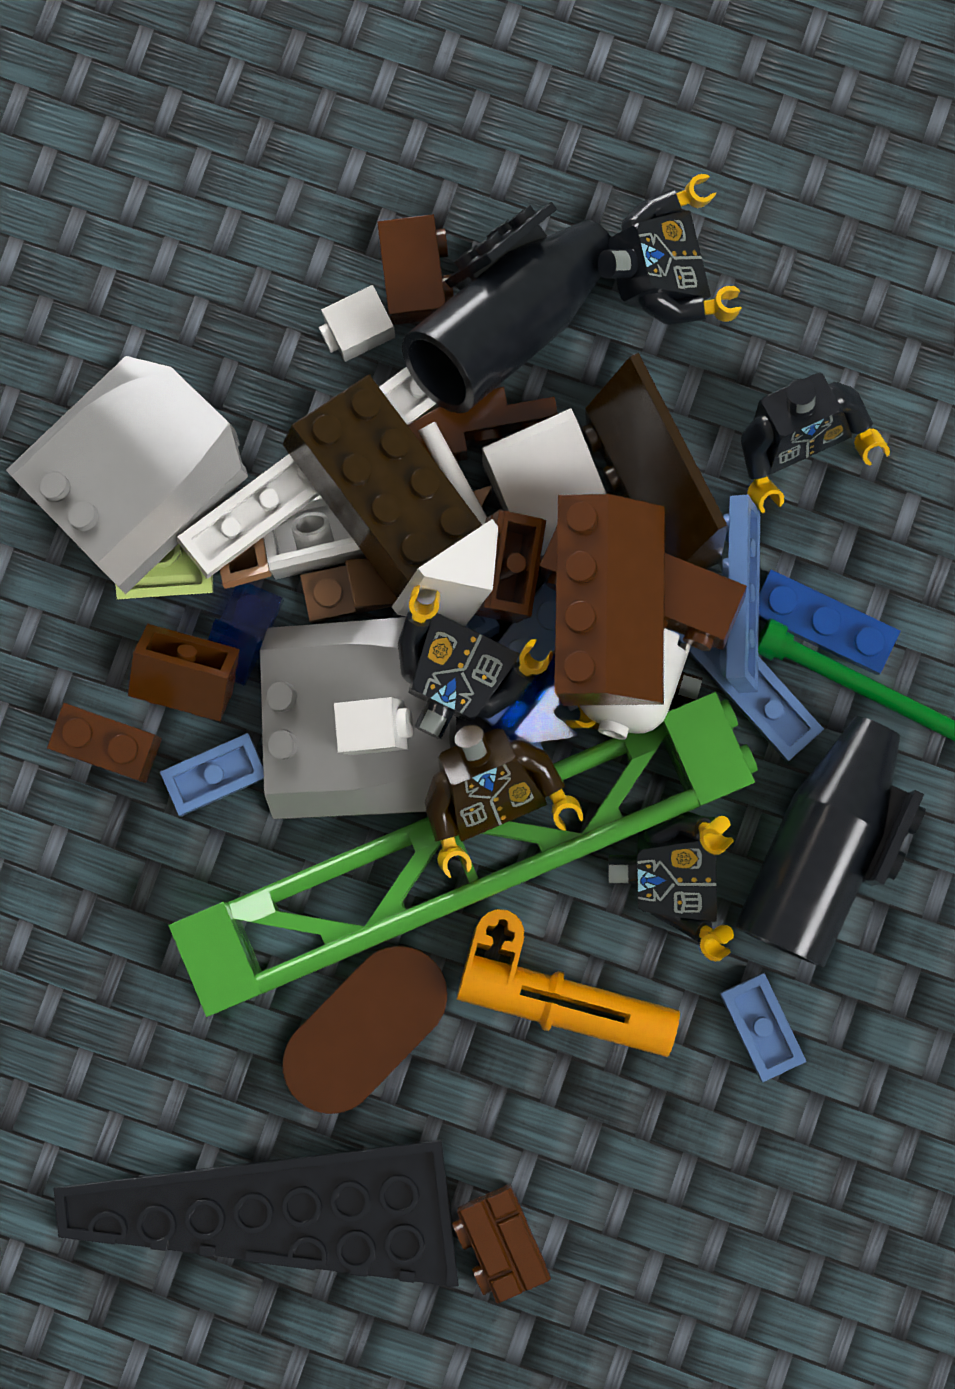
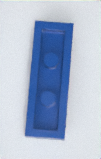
(827, 622)

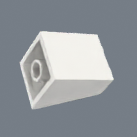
(538, 466)

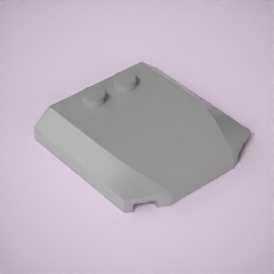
(132, 467)
(301, 680)

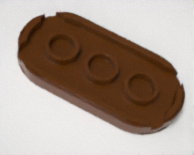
(365, 1029)

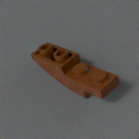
(485, 421)

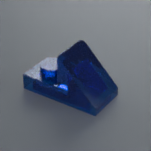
(245, 625)
(533, 714)

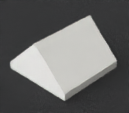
(309, 542)
(459, 573)

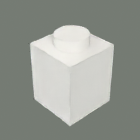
(356, 324)
(372, 726)

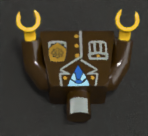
(489, 784)

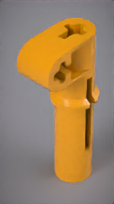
(499, 985)

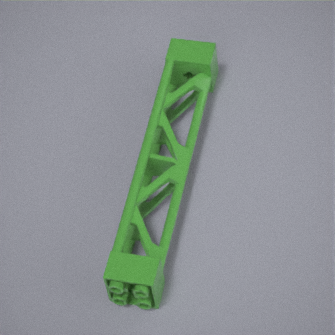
(224, 963)

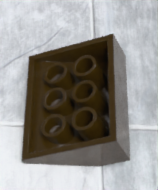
(653, 463)

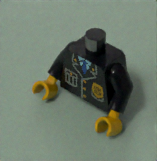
(661, 261)
(802, 423)
(459, 668)
(679, 877)

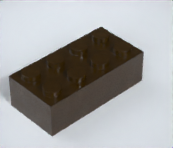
(379, 482)

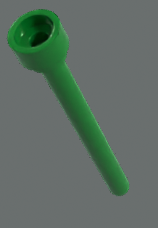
(778, 643)

